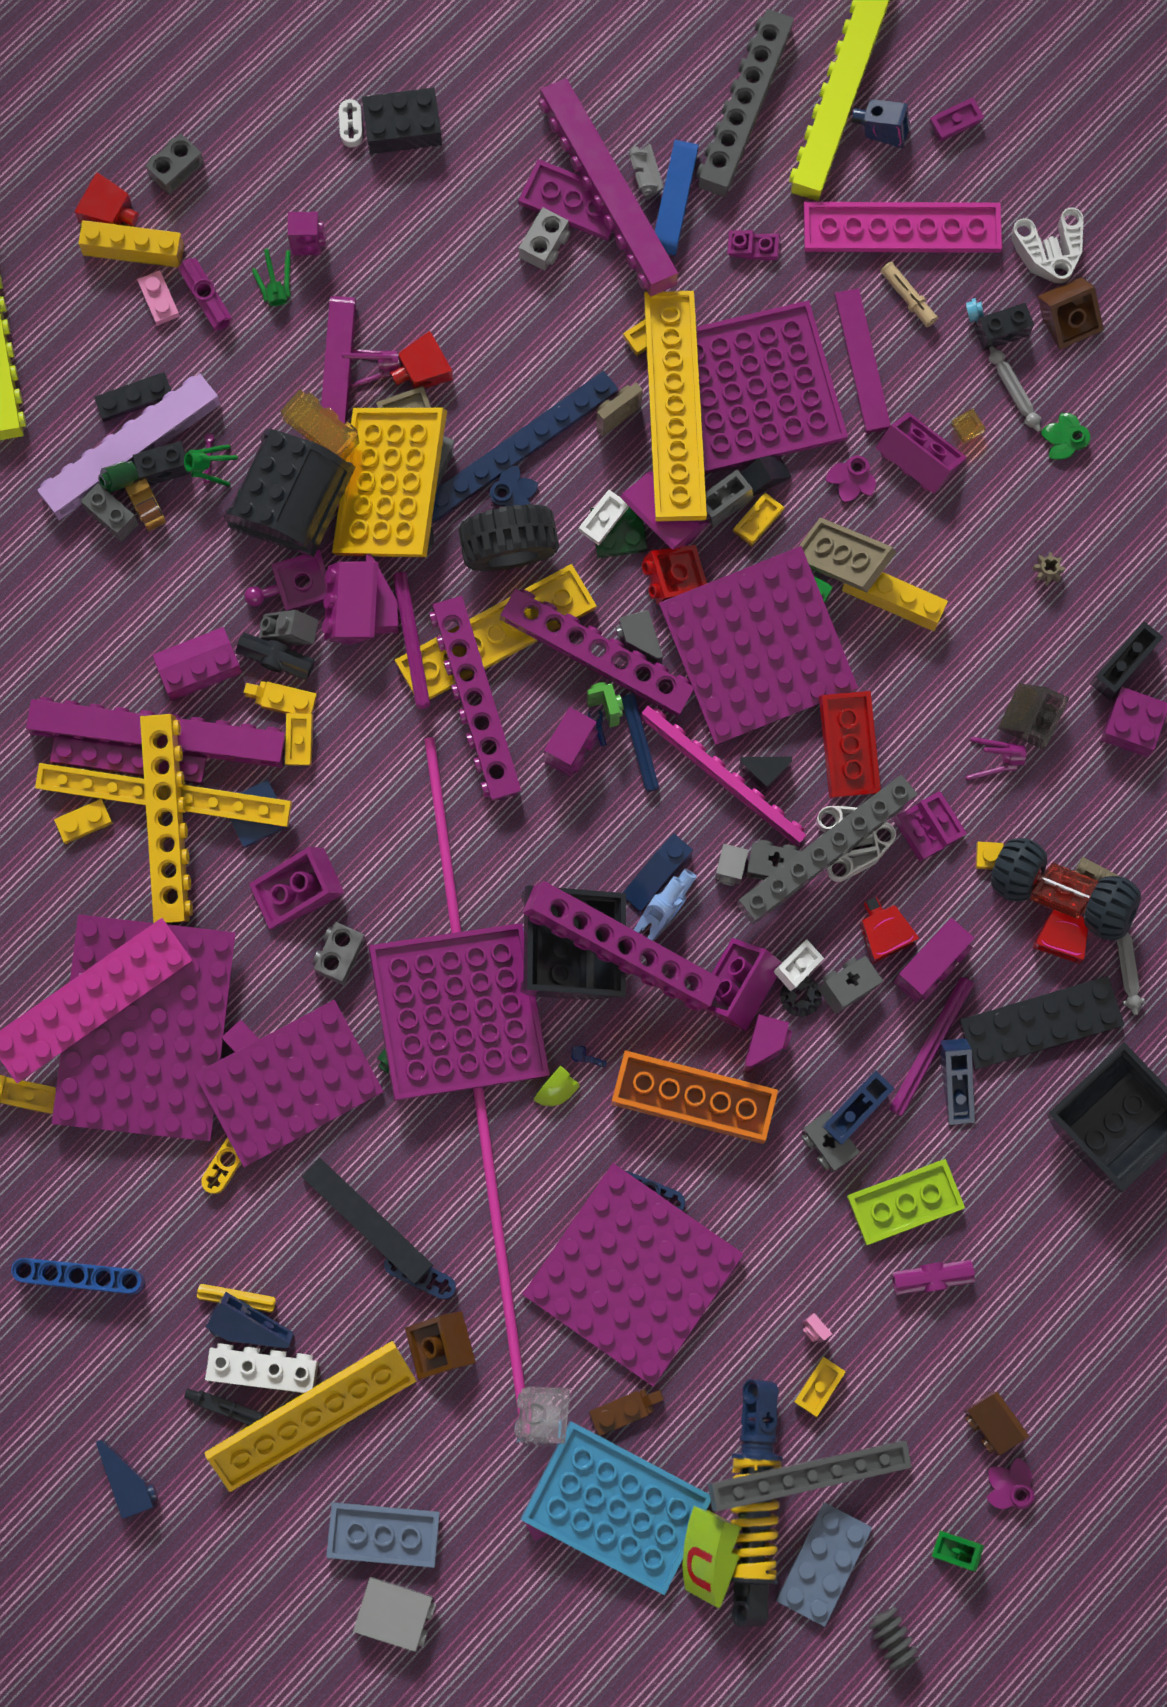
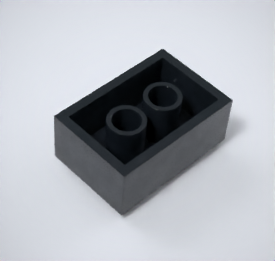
(402, 120)

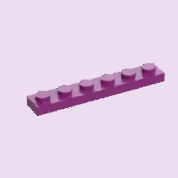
(118, 759)

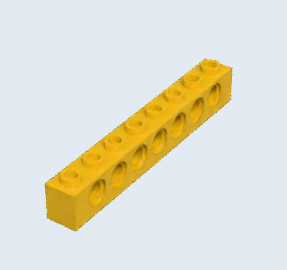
(151, 729)

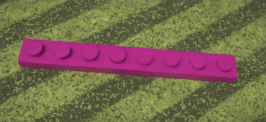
(732, 782)

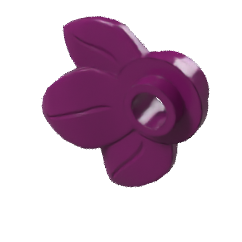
(852, 482)
(1007, 1483)

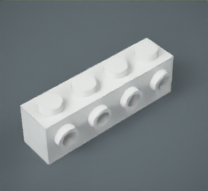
(261, 1370)

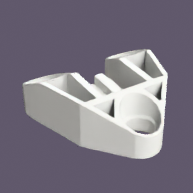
(1033, 254)
(857, 859)

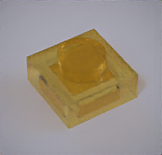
(968, 426)

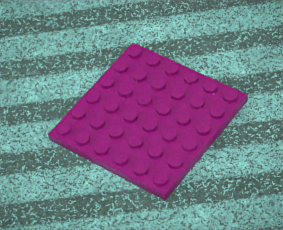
(765, 387)
(758, 645)
(457, 1012)
(633, 1274)

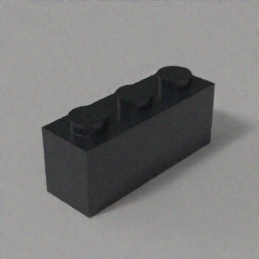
(1126, 660)

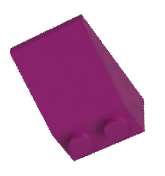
(296, 887)

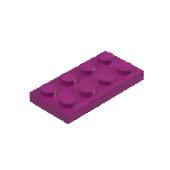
(565, 196)

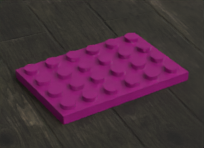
(288, 1083)

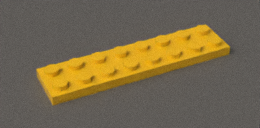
(498, 639)
(310, 1416)

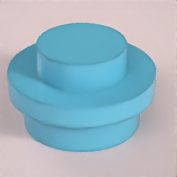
(975, 310)

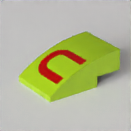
(709, 1555)

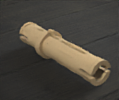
(908, 293)

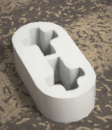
(356, 123)

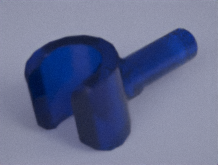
(599, 722)
(579, 1055)

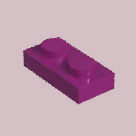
(956, 119)

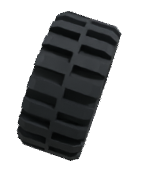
(508, 537)

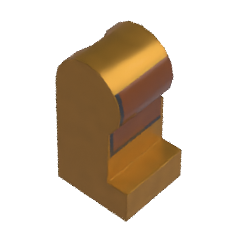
(145, 504)

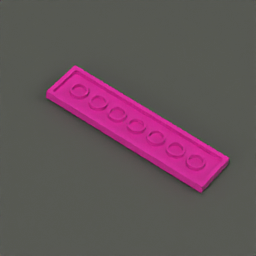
(902, 227)
(91, 999)

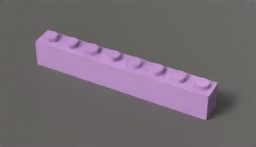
(149, 431)

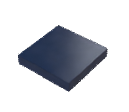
(253, 832)

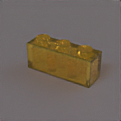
(320, 424)

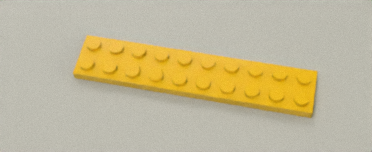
(675, 406)

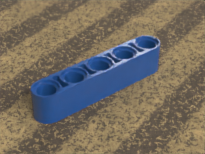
(676, 194)
(65, 1273)

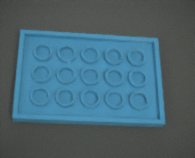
(615, 1507)

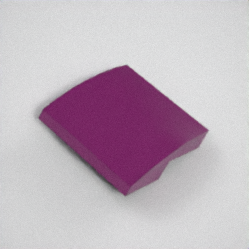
(929, 826)

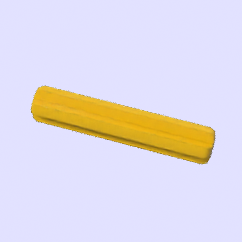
(257, 1301)

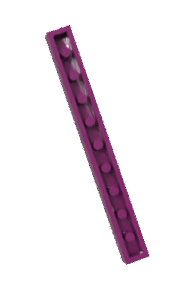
(608, 187)
(123, 728)

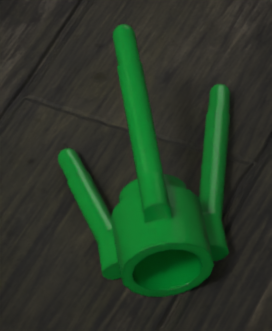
(276, 293)
(197, 462)

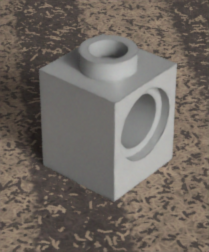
(731, 865)

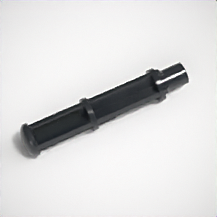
(223, 1406)

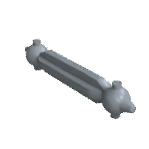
(1014, 388)
(1129, 973)

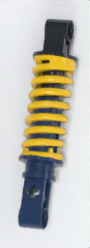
(756, 1455)

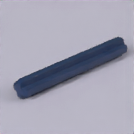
(640, 743)

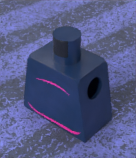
(884, 121)

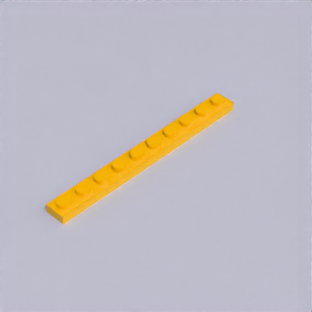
(132, 791)

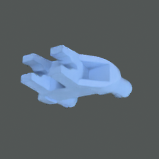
(666, 904)

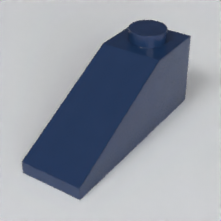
(658, 872)
(958, 1080)
(858, 1107)
(244, 1324)
(129, 1487)

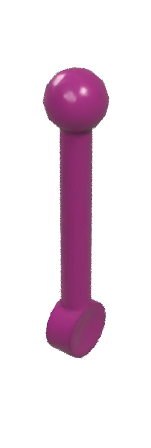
(209, 439)

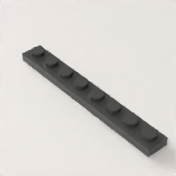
(809, 1475)

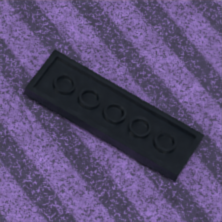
(1042, 1022)

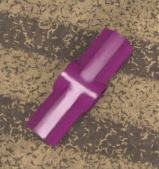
(211, 305)
(933, 1277)

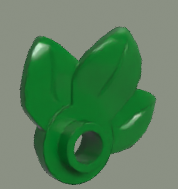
(1062, 435)

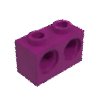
(306, 233)

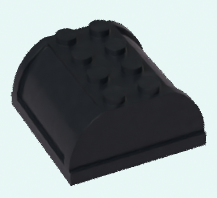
(289, 492)
(562, 970)
(1115, 1118)

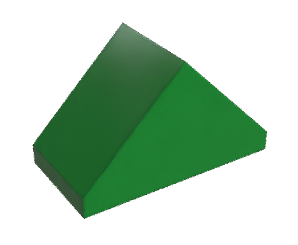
(958, 1551)

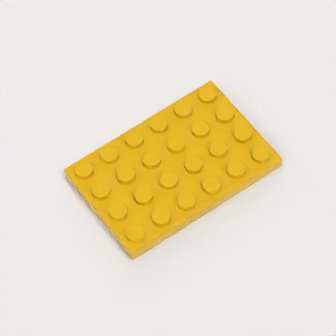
(394, 483)

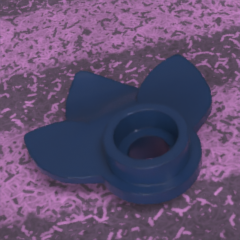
(517, 488)

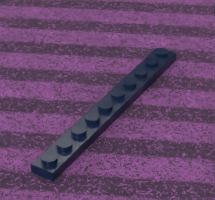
(522, 444)

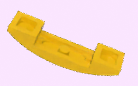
(27, 1095)

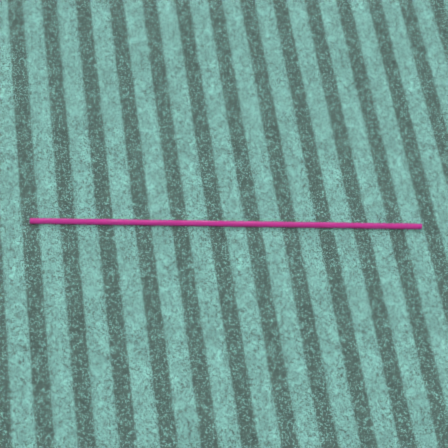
(479, 1097)

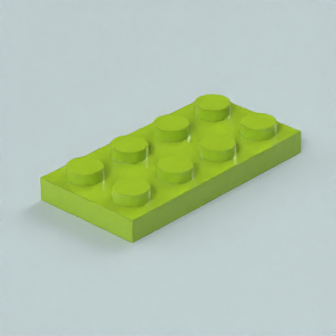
(905, 1202)

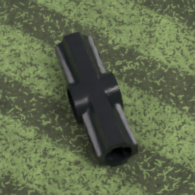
(275, 656)

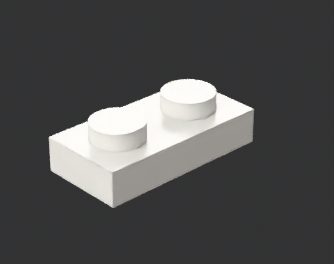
(603, 517)
(798, 965)

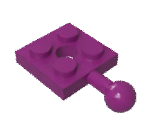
(286, 574)

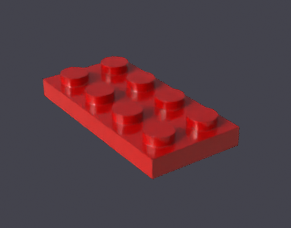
(849, 744)

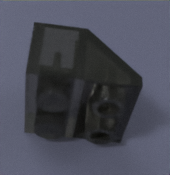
(1033, 714)

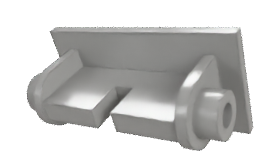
(648, 173)

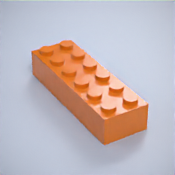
(694, 1097)

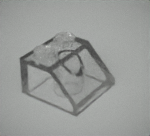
(542, 1416)

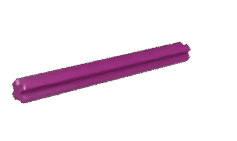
(411, 640)
(931, 1046)

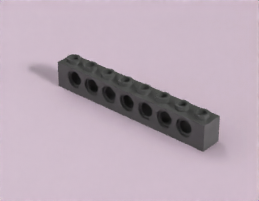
(719, 179)
(827, 850)

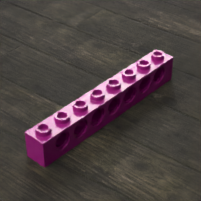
(455, 611)
(514, 615)
(613, 932)

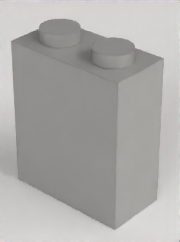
(394, 1614)

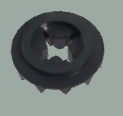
(803, 1007)

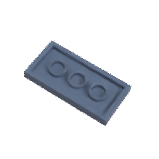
(383, 1534)
(824, 1564)

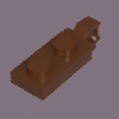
(624, 1410)

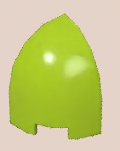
(557, 1089)

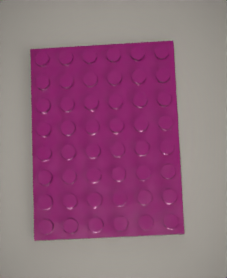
(143, 1061)

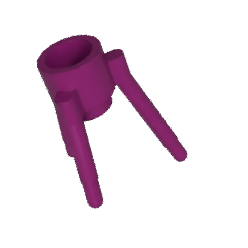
(386, 360)
(1011, 754)

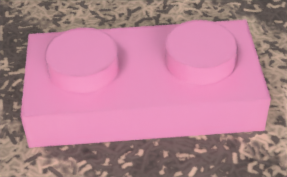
(158, 298)
(815, 1329)

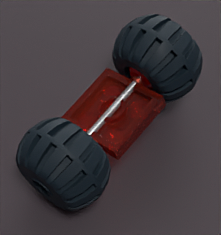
(1108, 902)

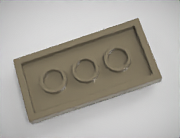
(846, 554)

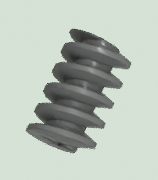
(893, 1639)

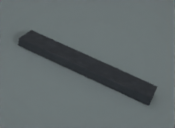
(367, 1221)

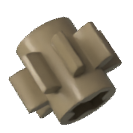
(1049, 575)

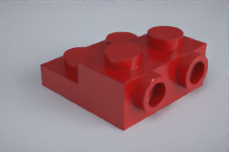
(673, 572)

